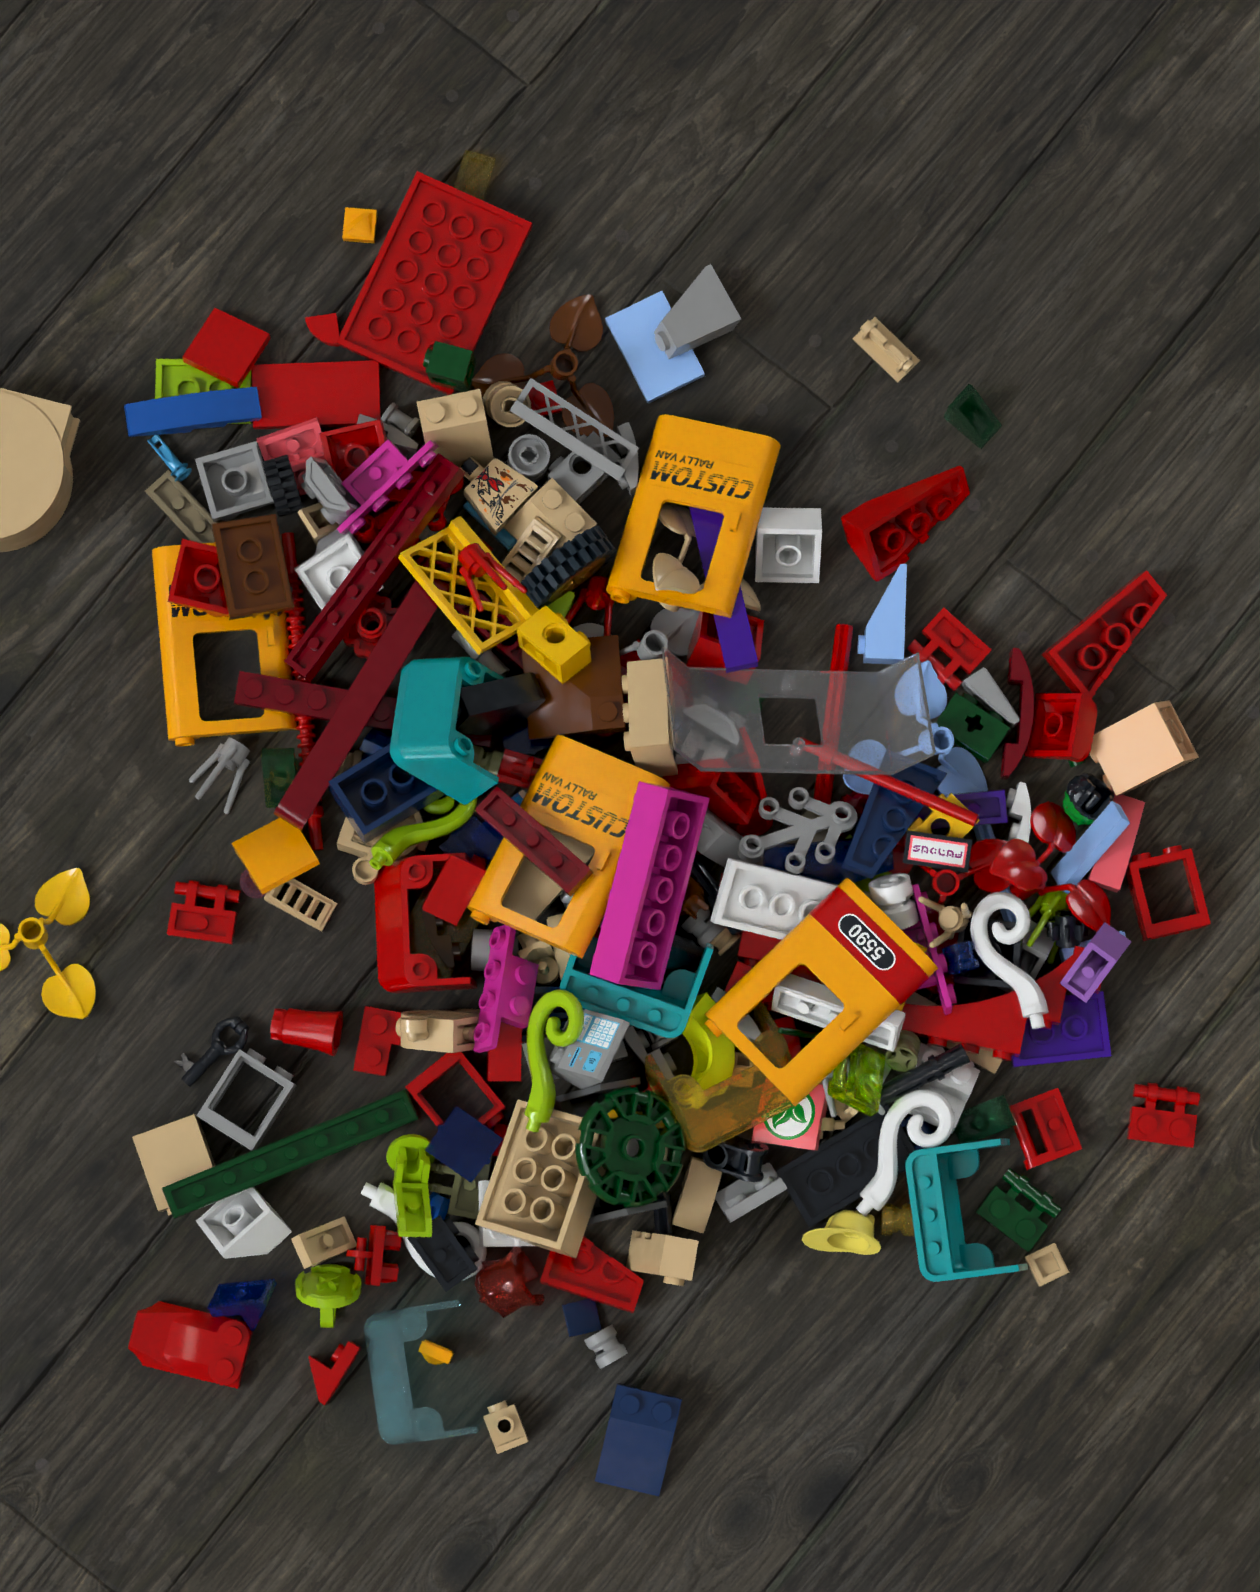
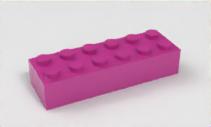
(649, 886)

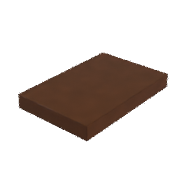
(252, 566)

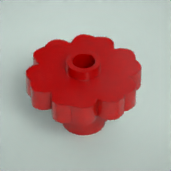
(378, 612)

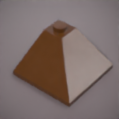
(586, 702)

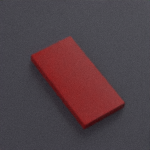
(318, 389)

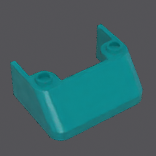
(425, 726)
(656, 1011)
(937, 1212)

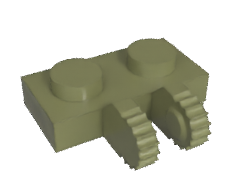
(464, 1194)

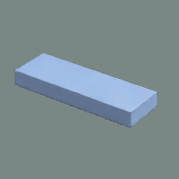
(1091, 846)

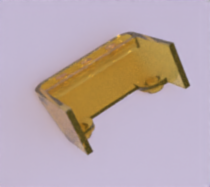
(731, 1105)

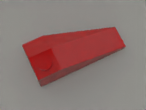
(894, 523)

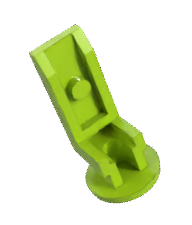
(410, 1184)

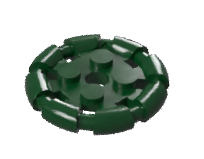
(614, 1139)

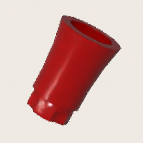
(308, 1029)

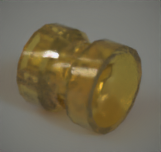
(896, 1219)

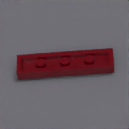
(533, 841)

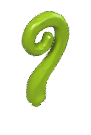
(397, 840)
(543, 1088)

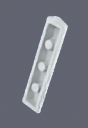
(819, 1006)

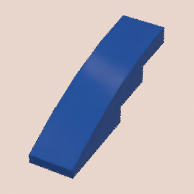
(192, 411)

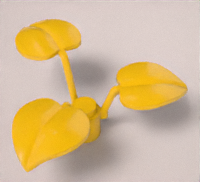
(68, 902)

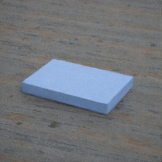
(651, 368)

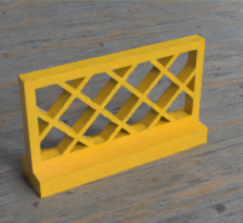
(507, 602)

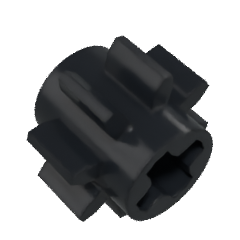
(1066, 929)

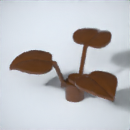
(578, 327)

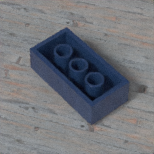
(379, 794)

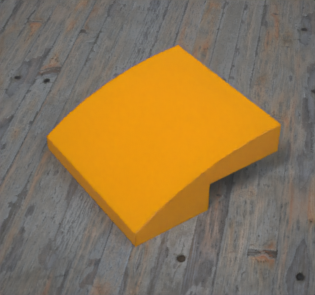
(275, 854)

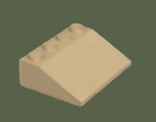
(538, 1186)

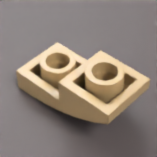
(697, 1196)

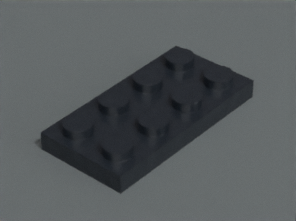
(840, 1169)

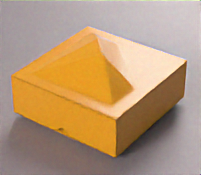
(359, 225)
(435, 1353)

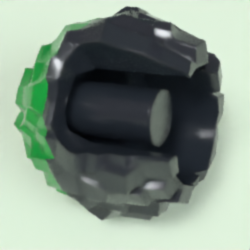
(1086, 798)

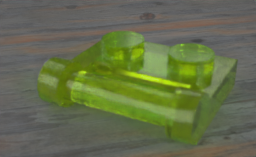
(863, 1081)

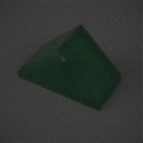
(972, 417)

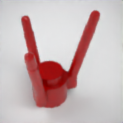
(479, 563)
(597, 599)

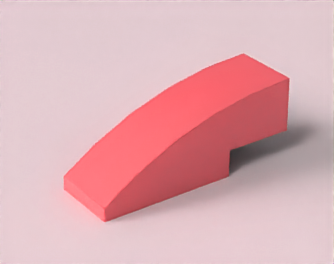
(1112, 866)

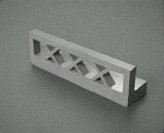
(566, 439)

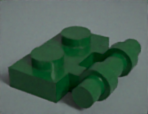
(1012, 1218)

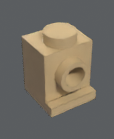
(505, 1440)

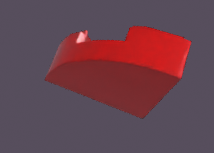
(324, 328)

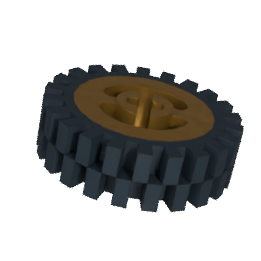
(569, 566)

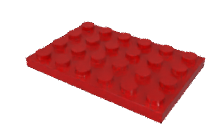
(433, 278)

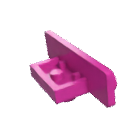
(378, 477)
(923, 934)
(506, 990)

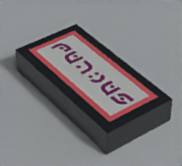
(937, 851)

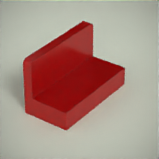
(454, 887)

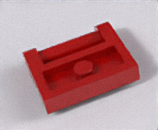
(1053, 1125)

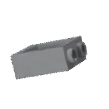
(229, 1128)

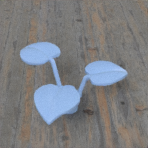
(961, 767)

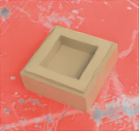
(1046, 1264)

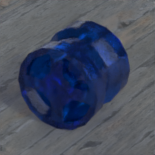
(961, 958)

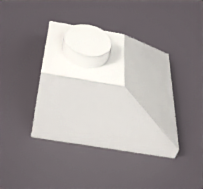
(243, 1225)

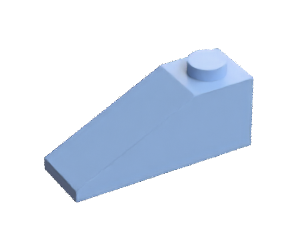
(885, 631)

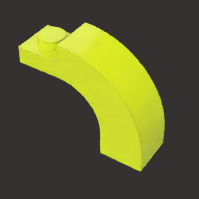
(711, 1055)

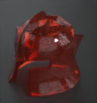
(503, 1283)

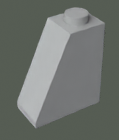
(697, 316)

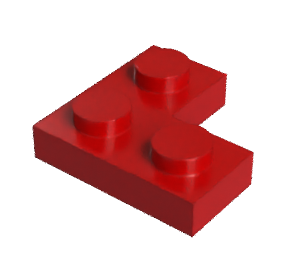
(376, 1040)

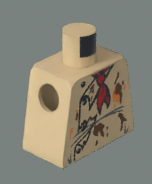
(496, 492)

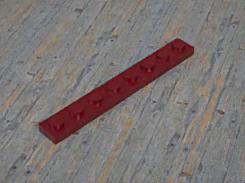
(374, 567)
(313, 701)

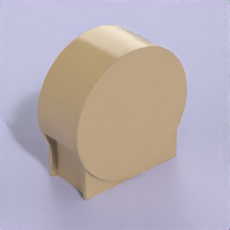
(33, 466)

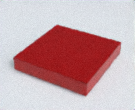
(226, 348)

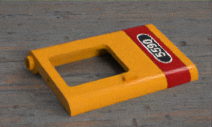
(856, 957)

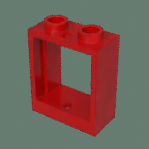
(1152, 931)
(439, 1069)

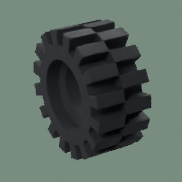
(282, 485)

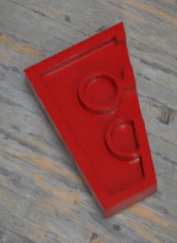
(593, 1277)

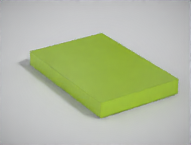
(179, 378)

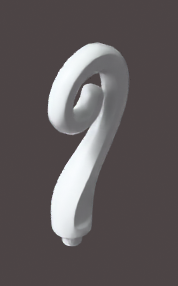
(1028, 991)
(883, 1183)
(384, 1201)

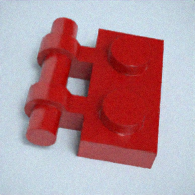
(956, 642)
(202, 922)
(1163, 1126)

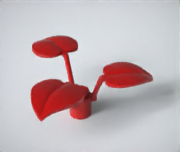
(1019, 866)
(947, 882)

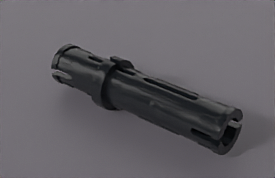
(915, 1078)

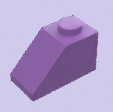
(1095, 962)

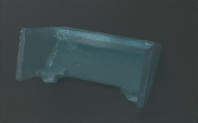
(395, 1414)

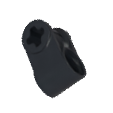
(741, 1159)

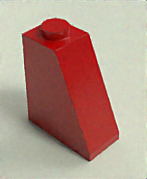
(727, 792)

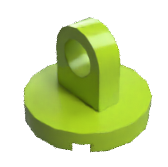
(328, 1288)

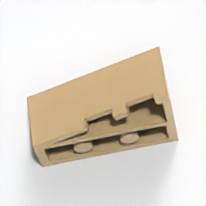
(648, 718)
(662, 1256)

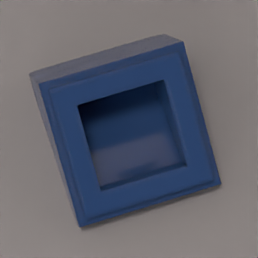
(581, 1317)

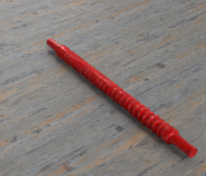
(305, 726)

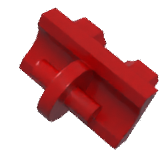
(518, 769)
(379, 1240)

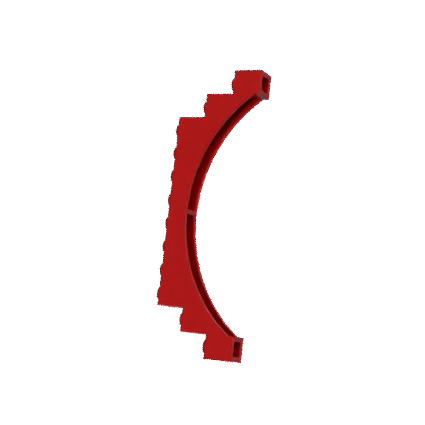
(984, 1025)

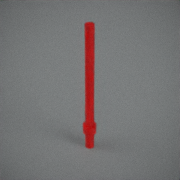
(919, 796)

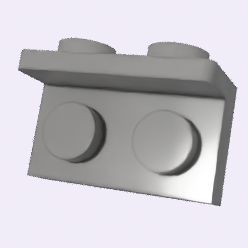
(745, 1196)

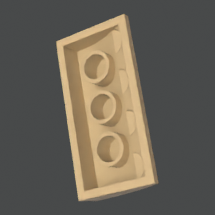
(533, 890)

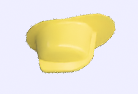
(845, 1233)

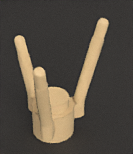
(950, 919)

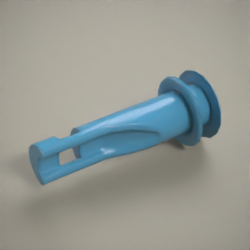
(178, 469)

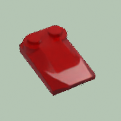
(191, 1343)

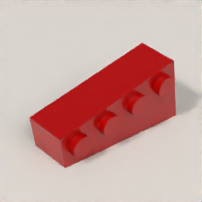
(1097, 642)

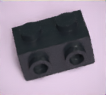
(445, 1254)

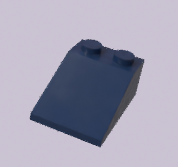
(638, 1439)

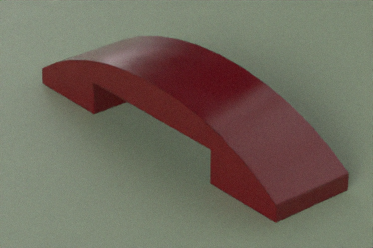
(1018, 675)

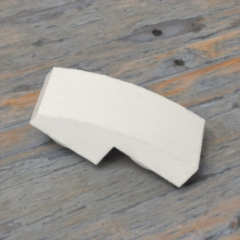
(1020, 809)

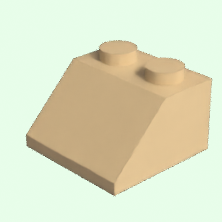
(556, 509)

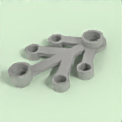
(801, 829)

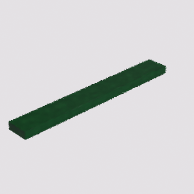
(289, 1153)

